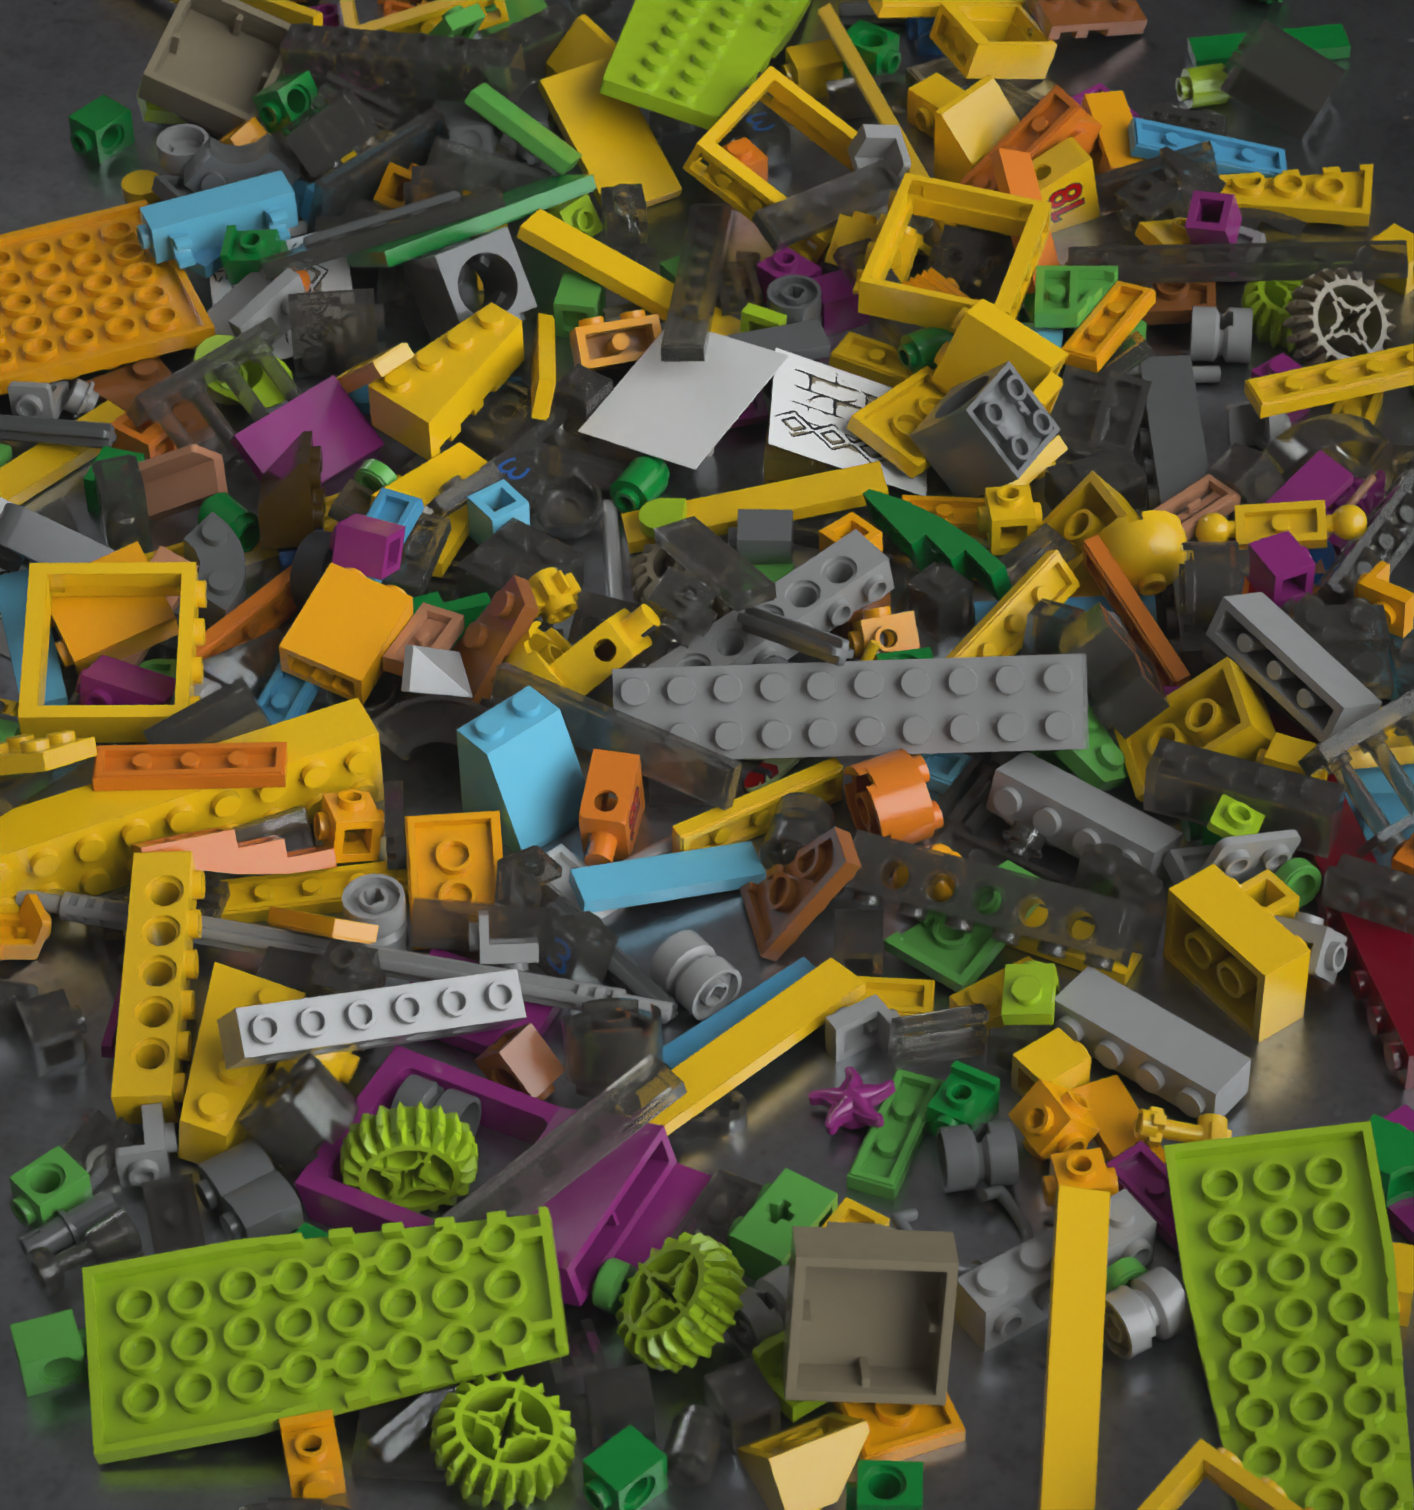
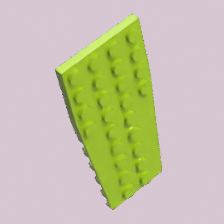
(697, 54)
(1297, 1310)
(290, 1326)

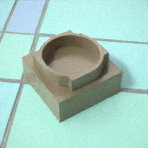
(214, 63)
(869, 1314)

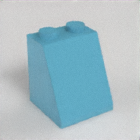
(524, 766)

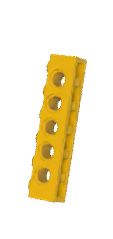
(157, 953)

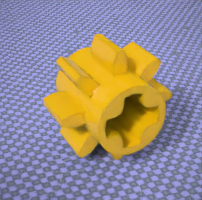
(555, 594)

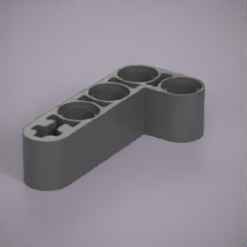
(37, 539)

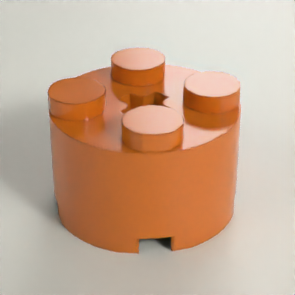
(892, 797)

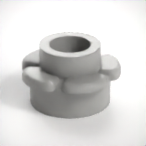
(81, 398)

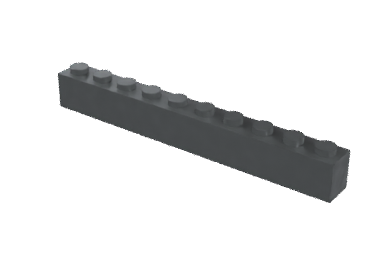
(1174, 461)

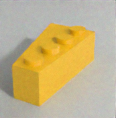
(447, 381)
(220, 1094)

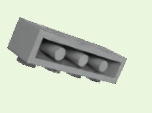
(1290, 665)
(1077, 813)
(1151, 1045)
(1014, 1288)

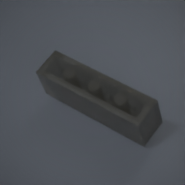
(1190, 780)

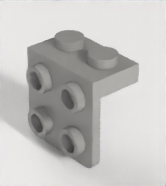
(254, 302)
(1235, 856)

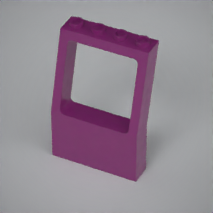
(587, 1216)

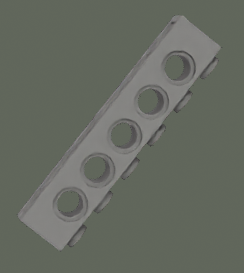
(815, 593)
(371, 1018)

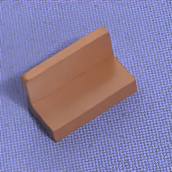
(181, 480)

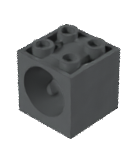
(495, 261)
(985, 432)

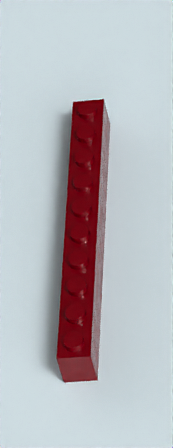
(1377, 955)

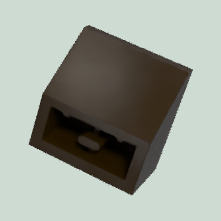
(292, 495)

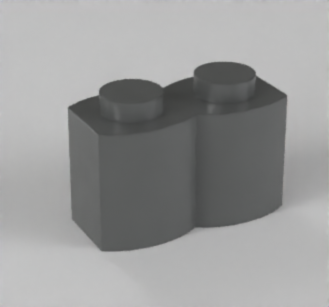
(248, 1193)

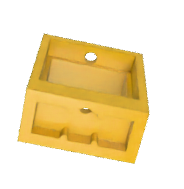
(992, 40)

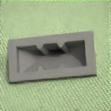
(434, 672)

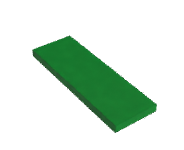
(518, 202)

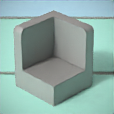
(880, 142)

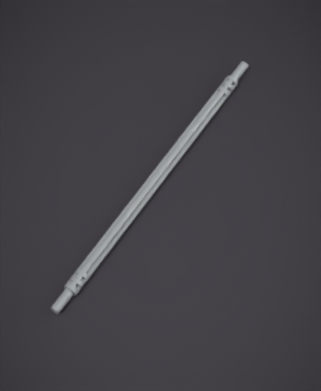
(395, 962)

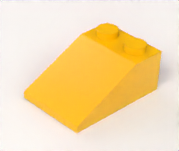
(1213, 711)

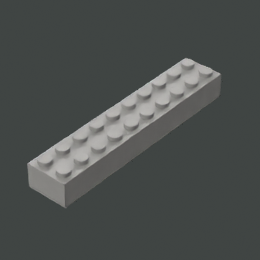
(866, 705)

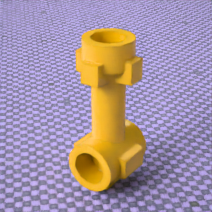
(1154, 1126)

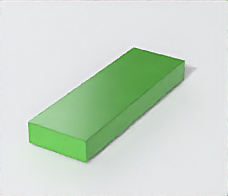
(523, 129)
(891, 1148)

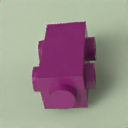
(122, 683)

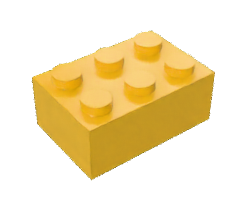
(1236, 952)

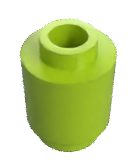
(1202, 86)

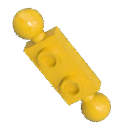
(1303, 519)

